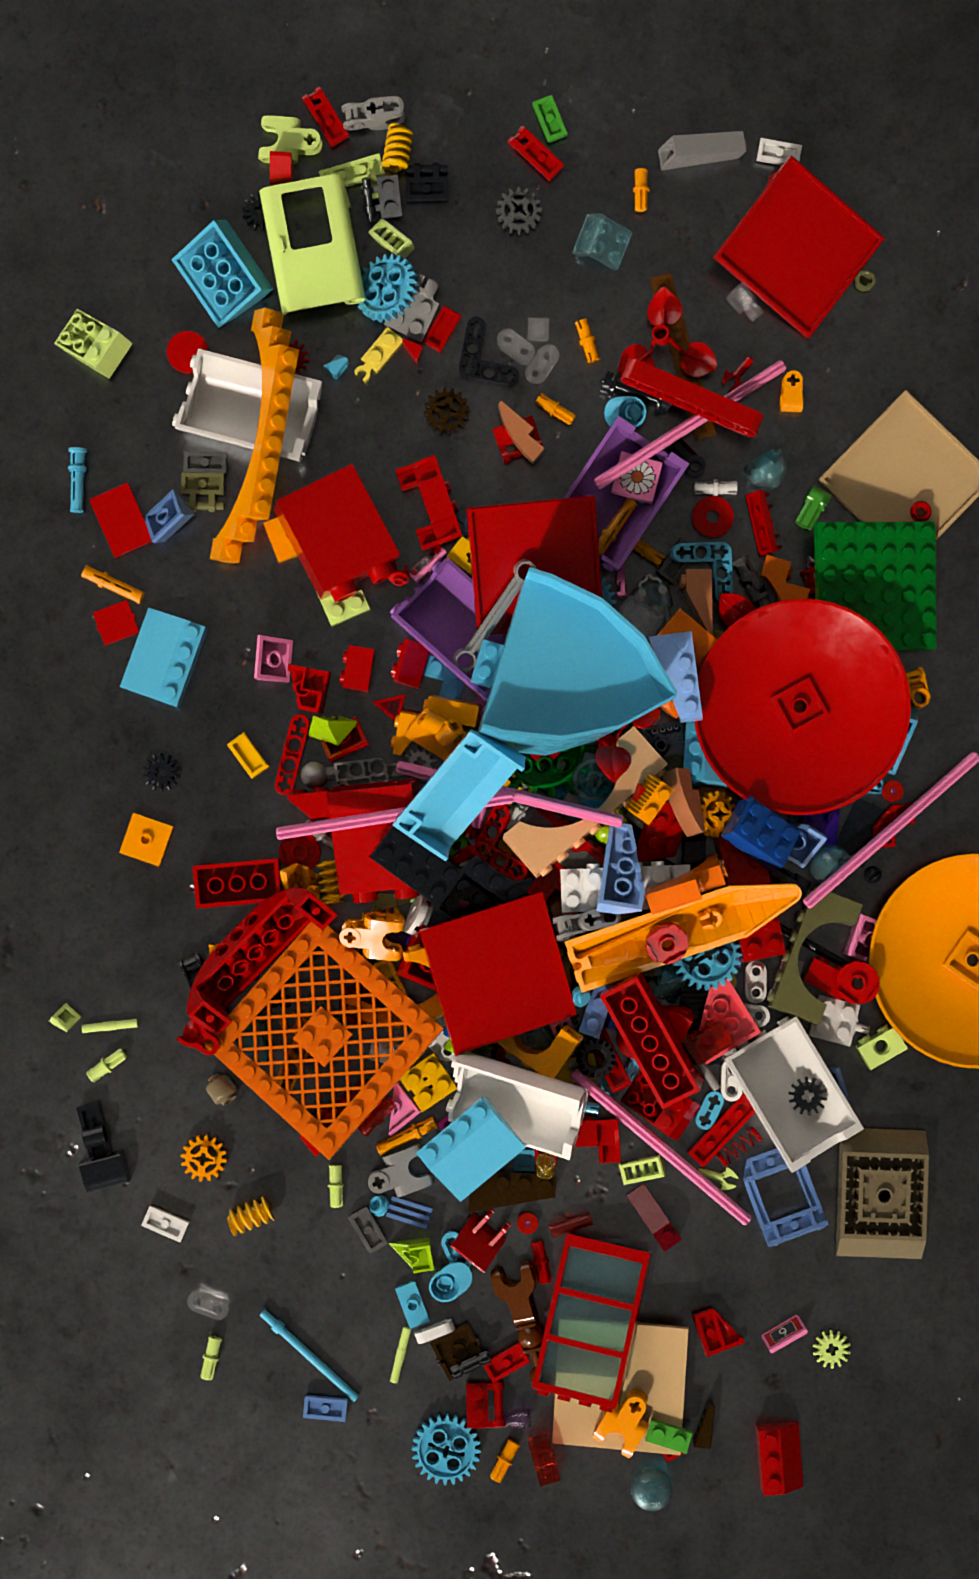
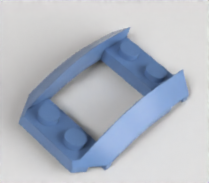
(792, 1225)

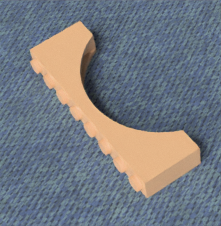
(544, 846)

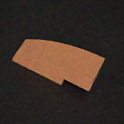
(520, 433)
(685, 801)

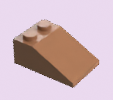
(698, 595)

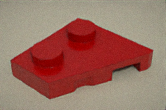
(715, 1332)

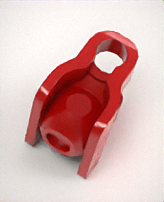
(196, 1035)

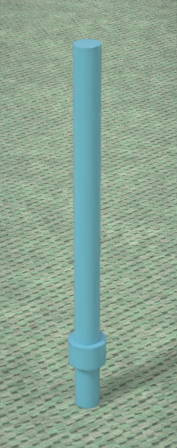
(278, 1327)

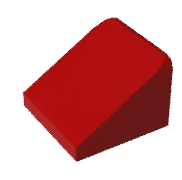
(414, 349)

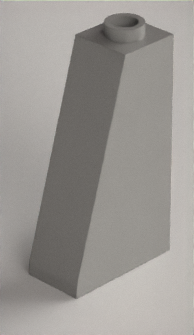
(701, 149)

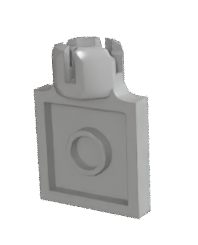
(419, 317)

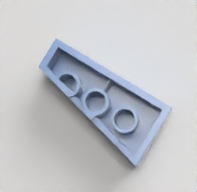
(678, 659)

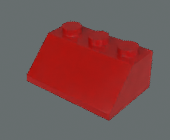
(779, 1458)

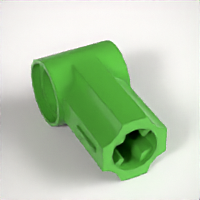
(815, 503)

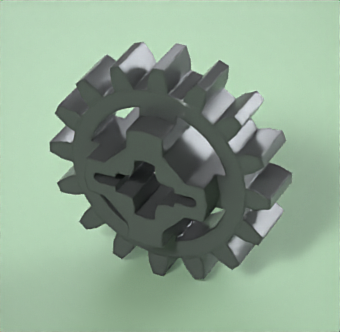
(524, 217)

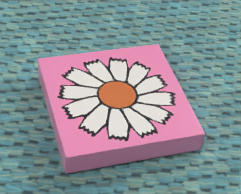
(639, 482)

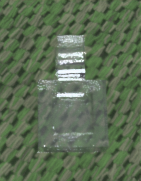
(743, 300)

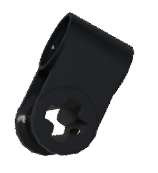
(191, 972)

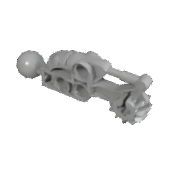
(315, 774)

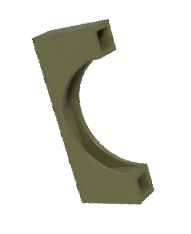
(790, 993)

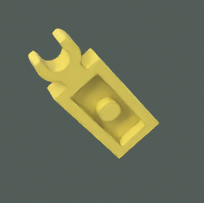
(379, 353)

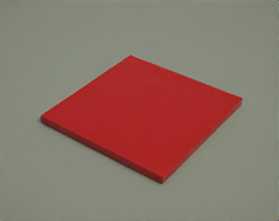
(798, 247)
(550, 533)
(498, 972)

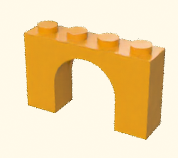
(549, 1060)

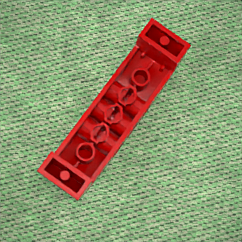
(249, 951)

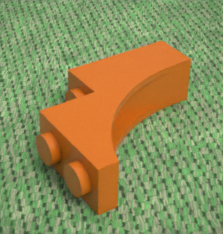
(687, 887)

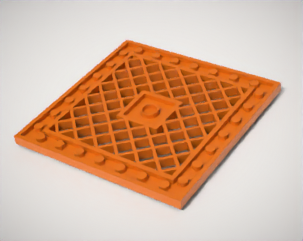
(324, 1038)

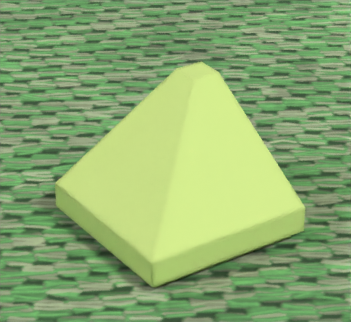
(65, 1017)

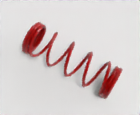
(722, 1159)

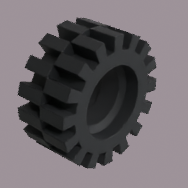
(582, 1058)

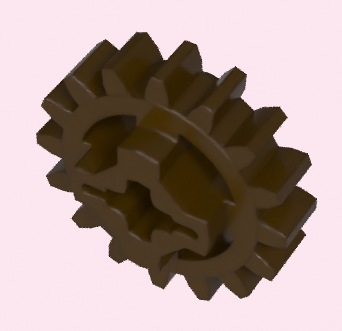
(438, 409)

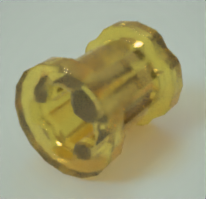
(545, 1165)

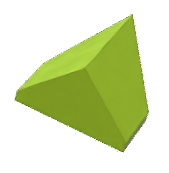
(331, 730)
(416, 1253)

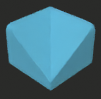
(337, 366)

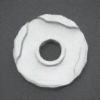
(416, 915)

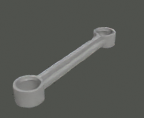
(493, 617)

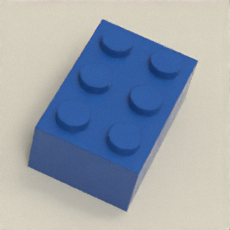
(760, 833)

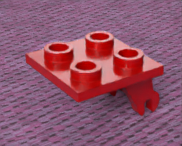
(479, 1241)

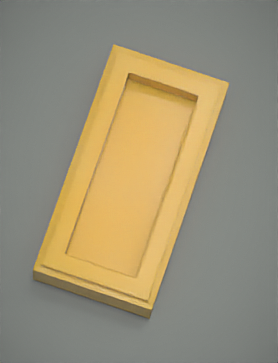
(248, 755)

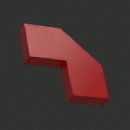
(887, 817)

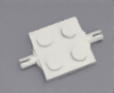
(838, 1022)

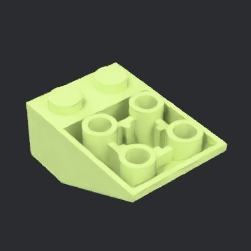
(93, 343)

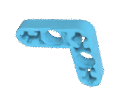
(716, 562)

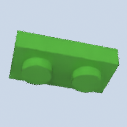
(549, 119)
(668, 1436)

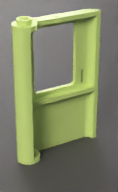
(320, 272)

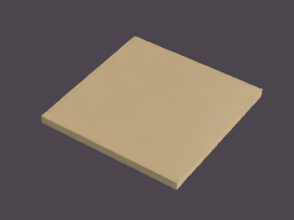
(901, 462)
(654, 1367)

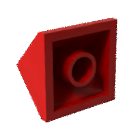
(351, 744)

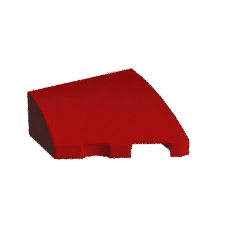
(310, 687)

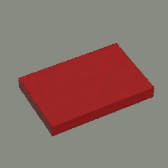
(121, 520)

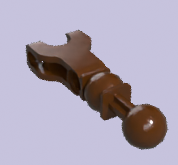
(522, 1307)

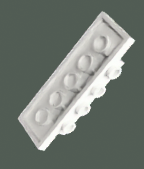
(582, 885)

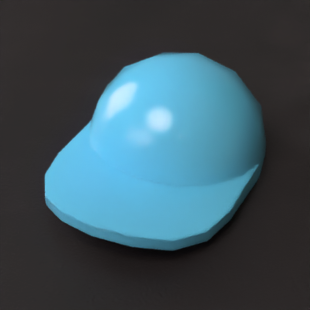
(627, 407)
(450, 1281)

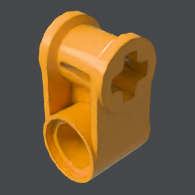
(791, 396)
(918, 685)

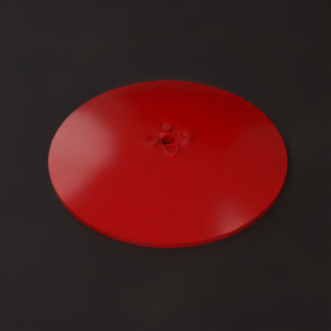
(851, 718)

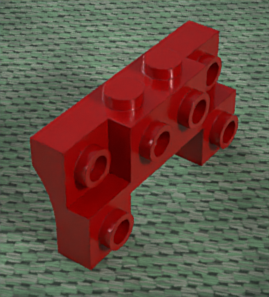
(436, 499)
(601, 1134)

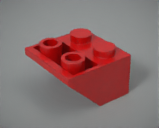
(411, 664)
(312, 804)

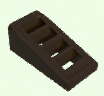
(704, 1431)

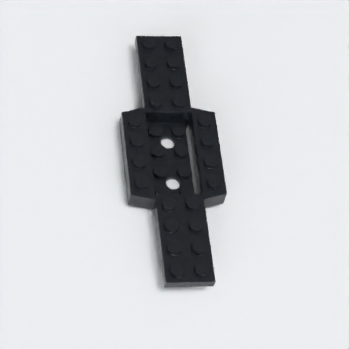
(443, 882)

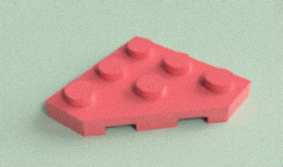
(728, 1006)

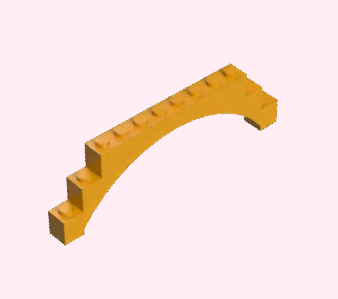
(257, 491)

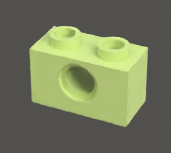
(893, 1046)

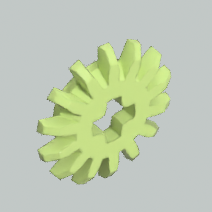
(824, 1344)

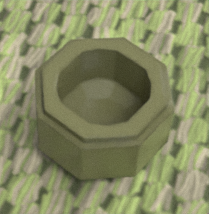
(865, 280)

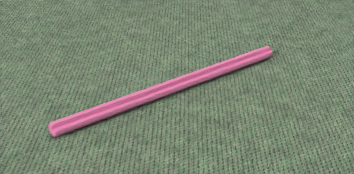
(685, 427)
(529, 798)
(362, 820)
(891, 830)
(661, 1147)

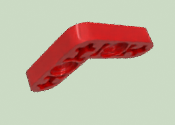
(492, 843)

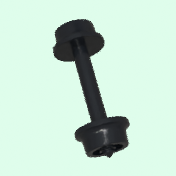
(610, 384)

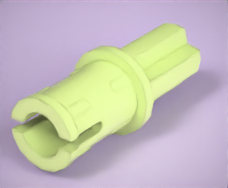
(106, 1065)
(336, 1185)
(211, 1357)

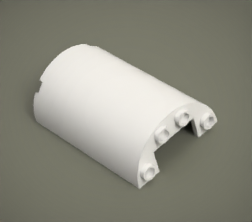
(227, 403)
(765, 1075)
(536, 1107)

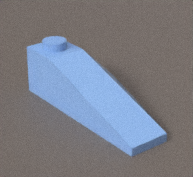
(621, 878)

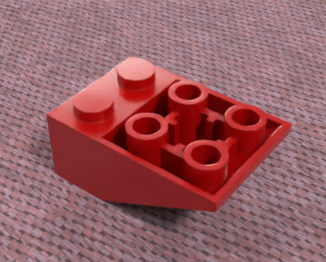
(669, 1120)

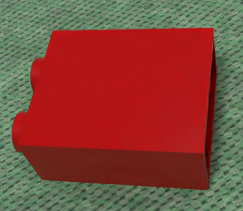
(337, 534)
(352, 847)

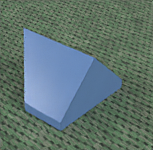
(806, 845)

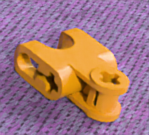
(371, 937)
(625, 1421)

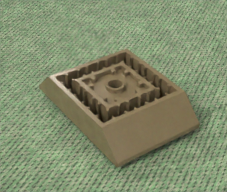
(877, 1162)

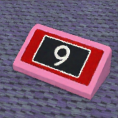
(423, 568)
(784, 1334)

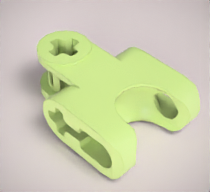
(290, 138)

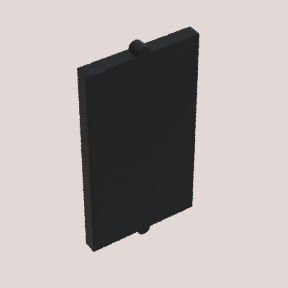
(858, 827)

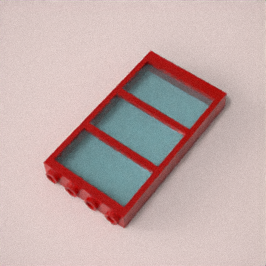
(591, 1322)

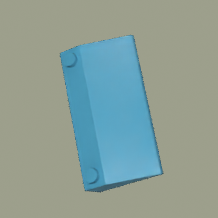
(458, 792)

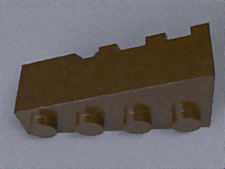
(511, 1188)

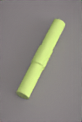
(109, 1025)
(400, 1355)

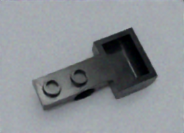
(103, 1167)

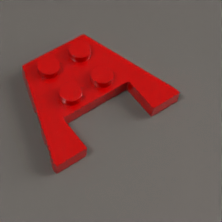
(661, 836)

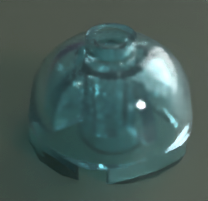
(767, 470)
(591, 782)
(827, 861)
(651, 1488)

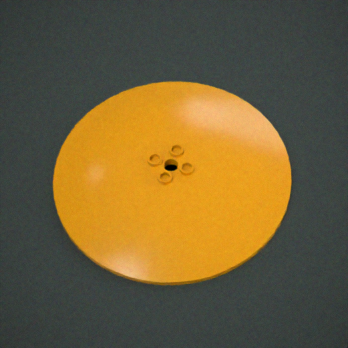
(922, 960)

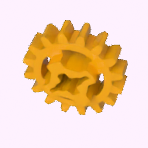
(715, 803)
(213, 1158)

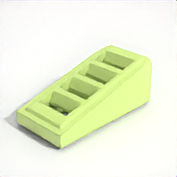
(402, 247)
(644, 1175)

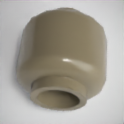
(221, 1089)

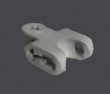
(373, 113)
(580, 924)
(397, 1174)

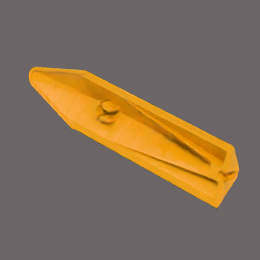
(709, 923)

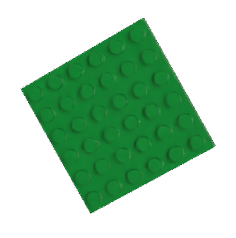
(881, 574)

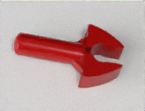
(737, 374)

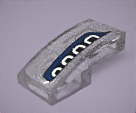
(673, 731)

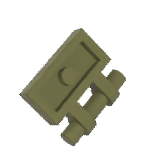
(203, 484)

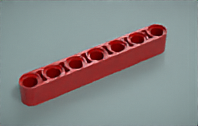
(692, 397)

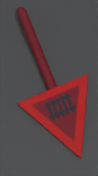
(392, 706)

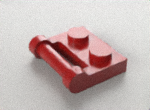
(503, 440)
(477, 1405)

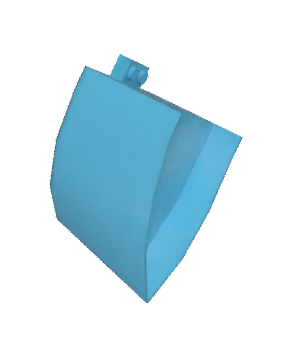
(566, 670)

